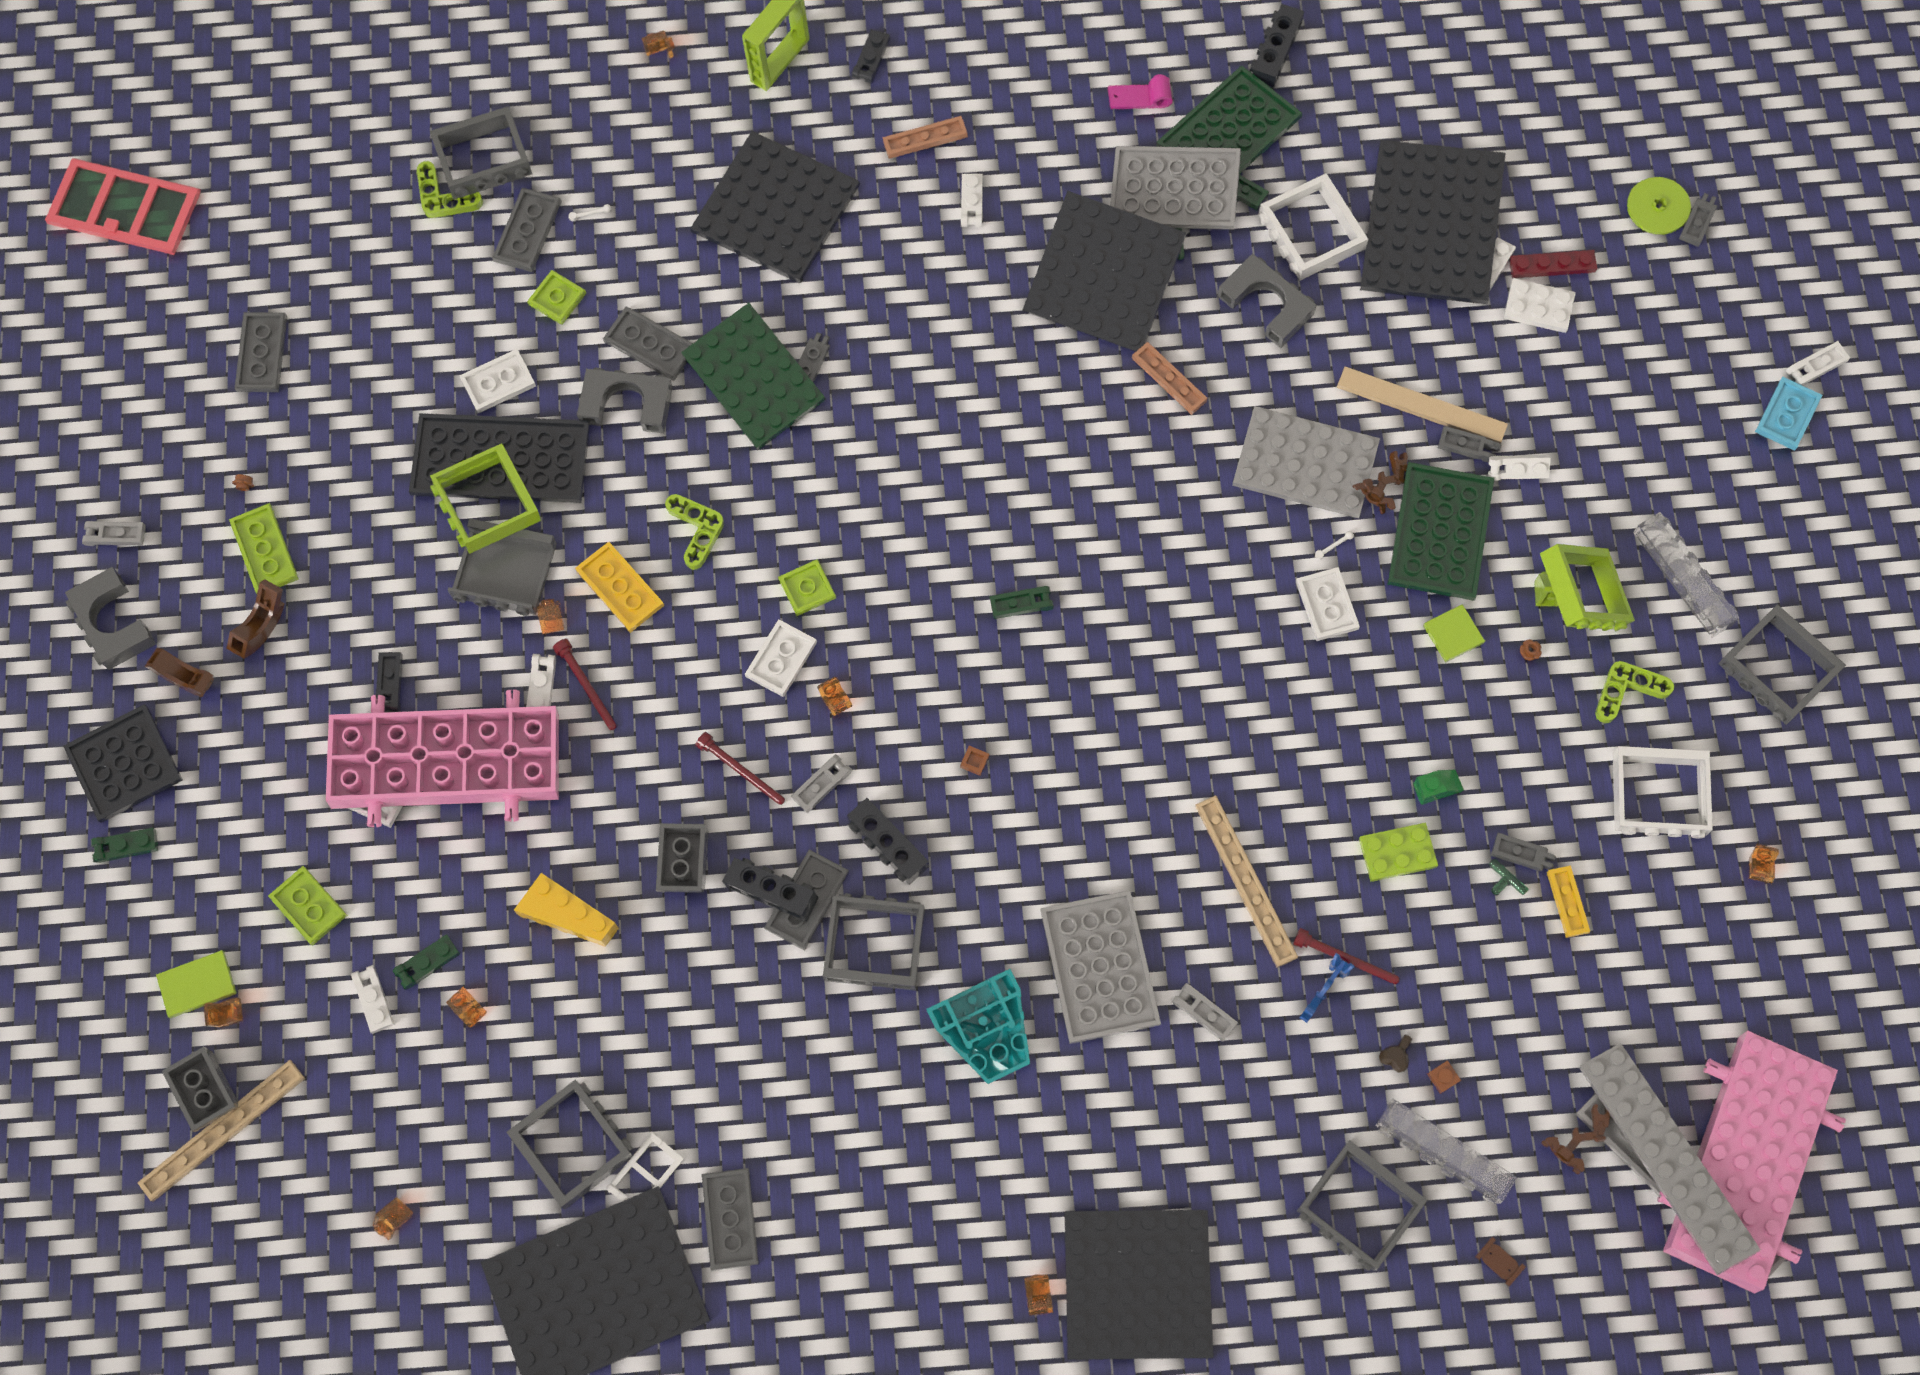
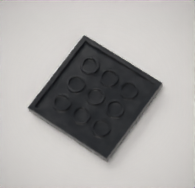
(122, 763)

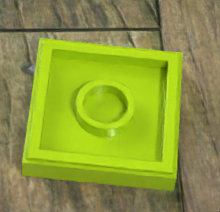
(556, 297)
(807, 587)
(1453, 633)

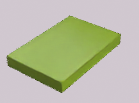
(307, 905)
(196, 984)

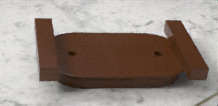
(1500, 1261)

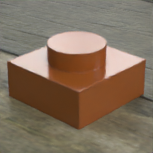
(974, 760)
(1444, 1077)

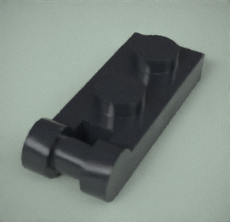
(871, 56)
(389, 679)

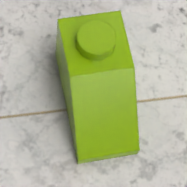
(1543, 591)

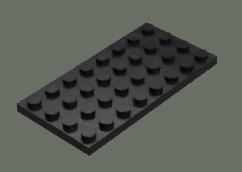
(544, 452)

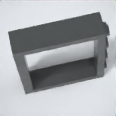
(474, 128)
(1804, 641)
(868, 903)
(1386, 1177)
(566, 1200)

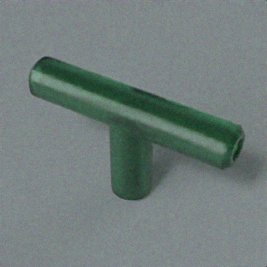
(1507, 878)

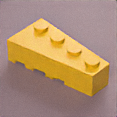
(558, 908)

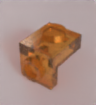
(657, 42)
(550, 616)
(834, 696)
(1763, 863)
(466, 1007)
(223, 1013)
(391, 1218)
(1038, 1294)

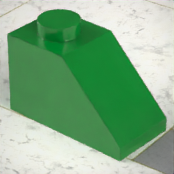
(1437, 785)

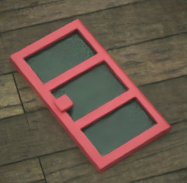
(123, 206)

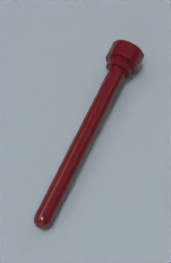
(564, 649)
(706, 743)
(1304, 939)

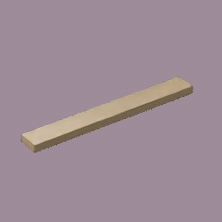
(1421, 405)
(1246, 881)
(221, 1131)

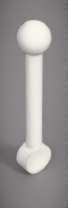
(573, 216)
(1319, 554)

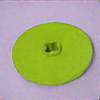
(1662, 220)

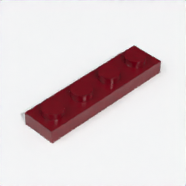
(1553, 264)

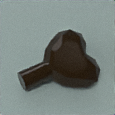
(1397, 1055)

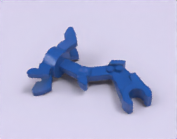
(1340, 967)

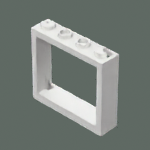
(1357, 237)
(1664, 756)

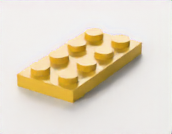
(619, 587)

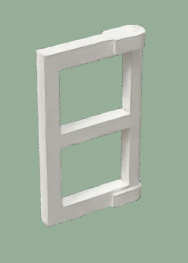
(633, 1163)

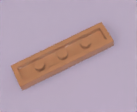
(924, 137)
(1169, 378)

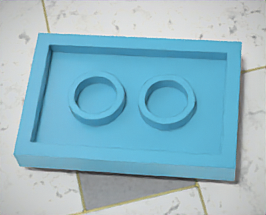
(1788, 413)

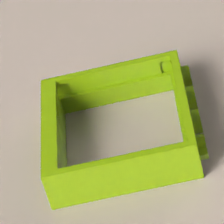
(765, 70)
(470, 467)
(1556, 563)

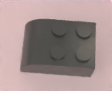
(682, 858)
(200, 1088)

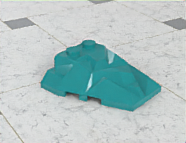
(986, 1026)

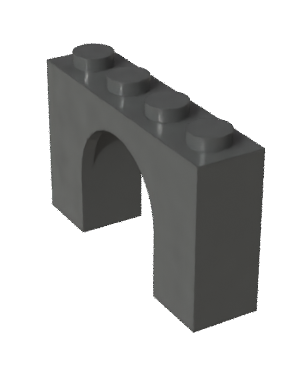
(1257, 275)
(602, 384)
(87, 601)

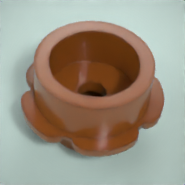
(243, 482)
(1528, 655)

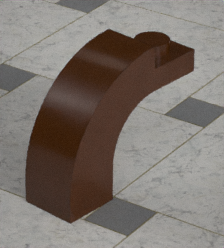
(260, 623)
(179, 673)

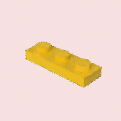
(1568, 901)

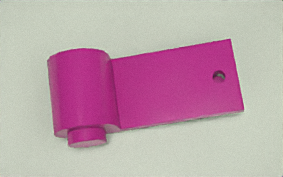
(1154, 95)

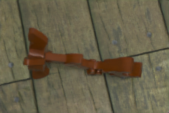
(1375, 494)
(1600, 1123)

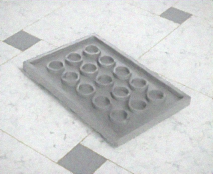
(1178, 185)
(1305, 461)
(1100, 967)

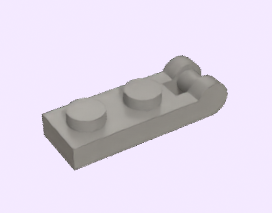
(113, 533)
(821, 783)
(1205, 1012)

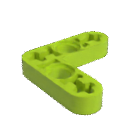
(435, 198)
(704, 527)
(1621, 683)

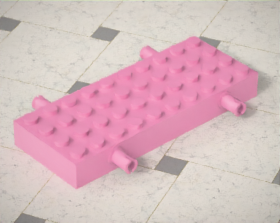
(443, 757)
(1760, 1148)

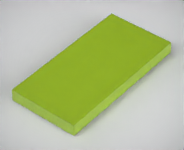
(263, 547)

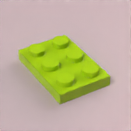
(1398, 852)

